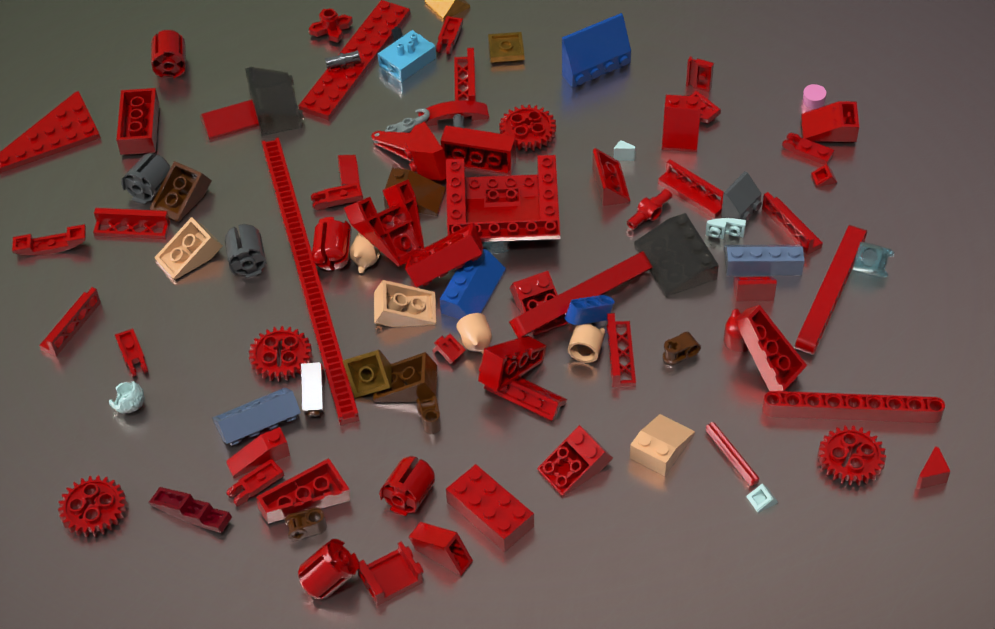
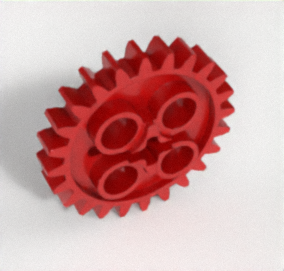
(529, 126)
(266, 353)
(867, 464)
(92, 506)

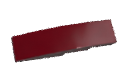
(190, 510)

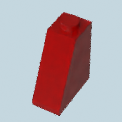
(441, 546)

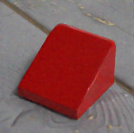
(824, 176)

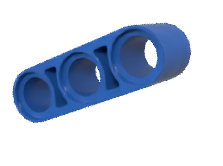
(589, 309)

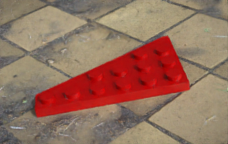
(58, 131)

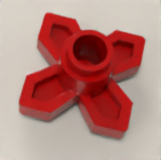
(330, 24)

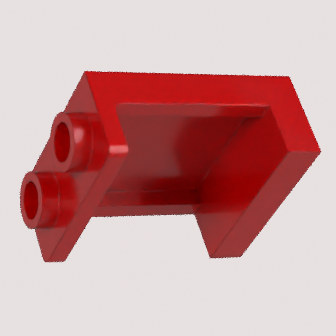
(391, 574)

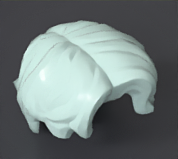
(129, 397)

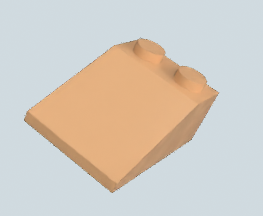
(188, 249)
(403, 305)
(660, 444)

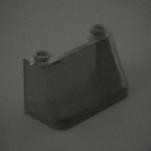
(273, 100)

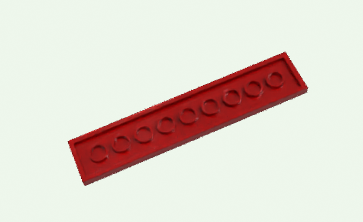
(369, 40)

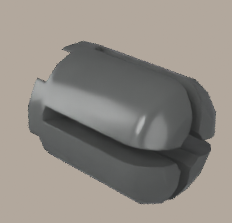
(146, 177)
(245, 249)

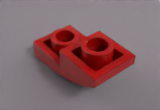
(348, 169)

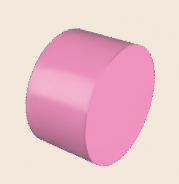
(814, 96)

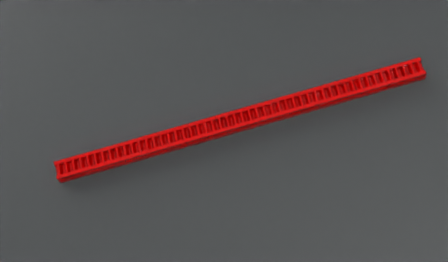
(310, 284)

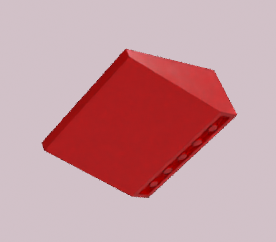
(504, 205)

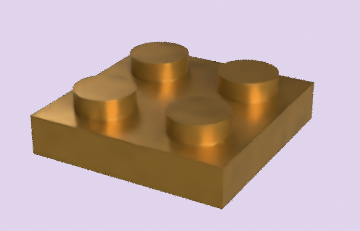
(506, 47)

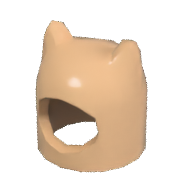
(363, 253)
(474, 332)
(587, 336)

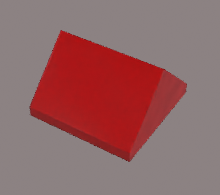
(755, 288)

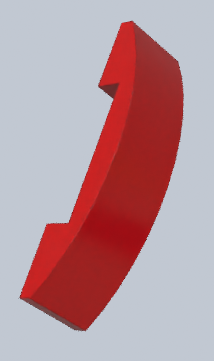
(447, 110)
(49, 244)

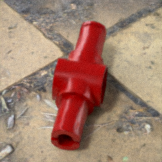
(649, 209)

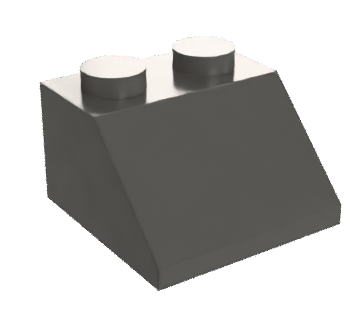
(741, 198)

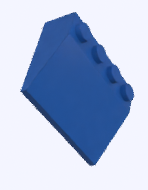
(595, 50)

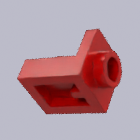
(449, 348)

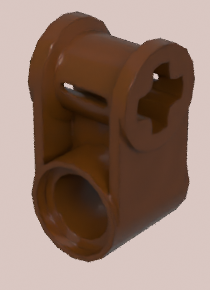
(680, 348)
(430, 415)
(305, 523)

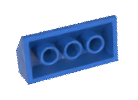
(472, 286)

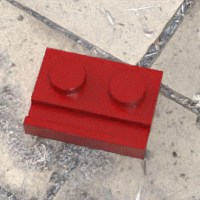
(699, 74)

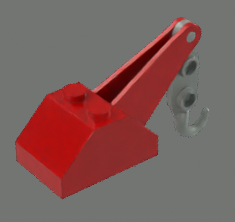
(417, 146)

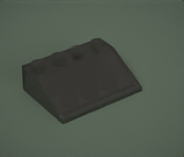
(678, 255)

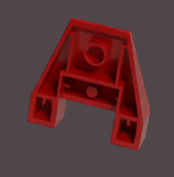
(393, 230)

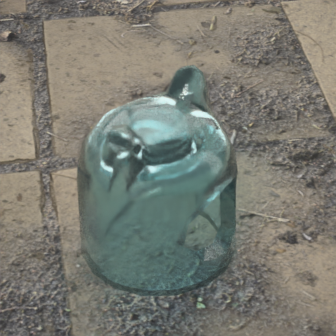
(872, 259)

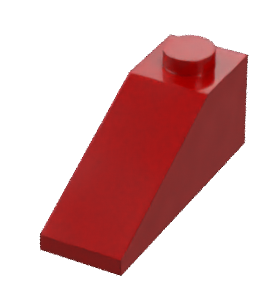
(263, 448)

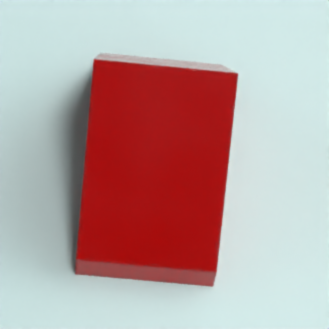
(935, 471)

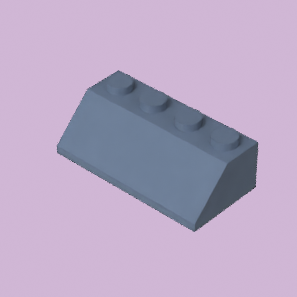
(764, 260)
(257, 415)

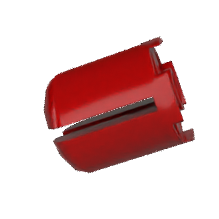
(168, 54)
(331, 244)
(408, 485)
(327, 569)

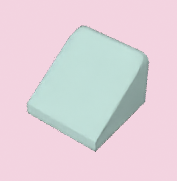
(624, 151)
(762, 498)

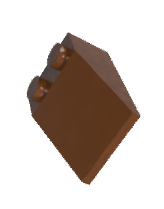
(180, 191)
(427, 192)
(411, 380)

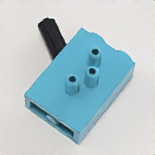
(406, 54)

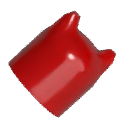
(732, 335)

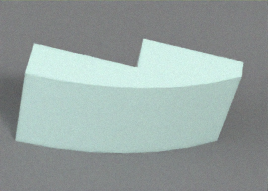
(719, 227)

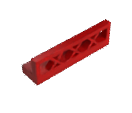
(469, 81)
(692, 191)
(132, 220)
(790, 224)
(71, 322)
(616, 353)
(531, 397)

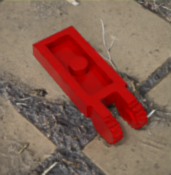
(449, 33)
(808, 149)
(337, 196)
(131, 350)
(255, 482)

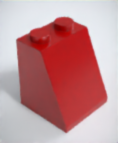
(681, 123)

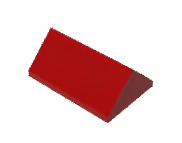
(229, 119)
(609, 179)

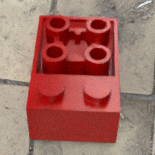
(832, 122)
(533, 292)
(574, 461)

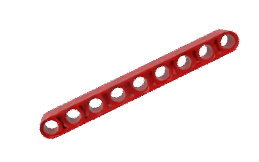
(595, 286)
(830, 290)
(853, 407)

